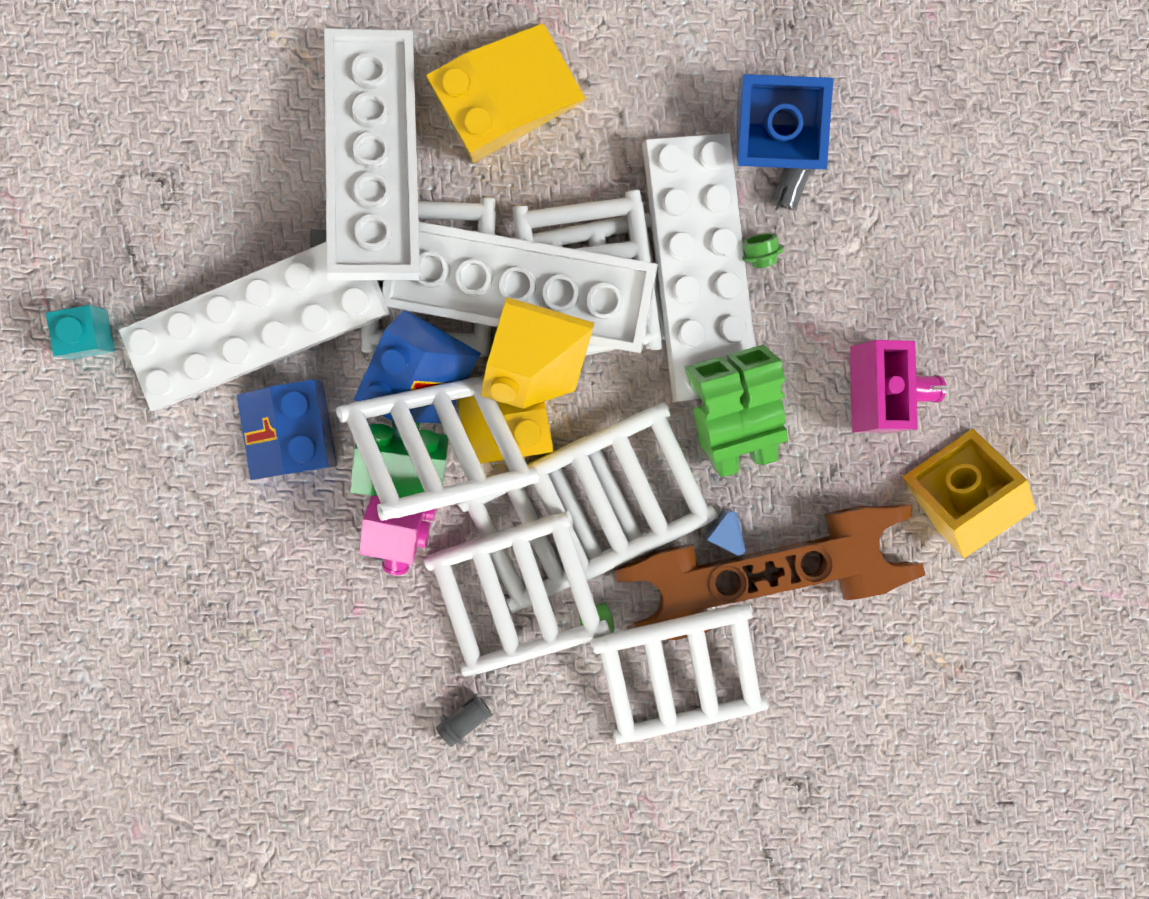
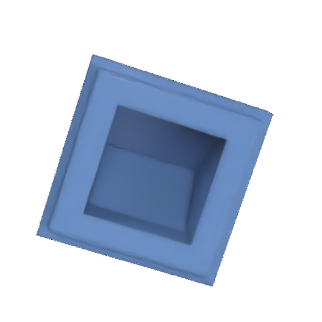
(726, 533)

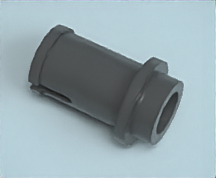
(791, 187)
(463, 720)

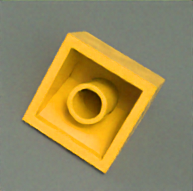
(970, 492)

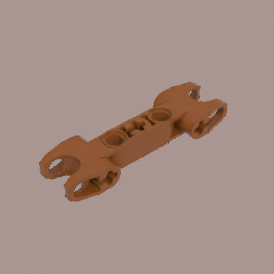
(846, 554)

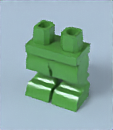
(736, 421)

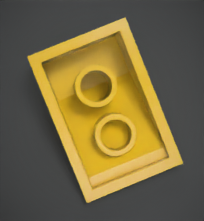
(505, 90)

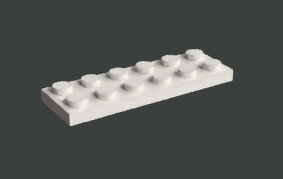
(370, 155)
(697, 252)
(473, 273)
(246, 326)

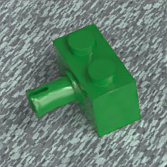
(398, 460)

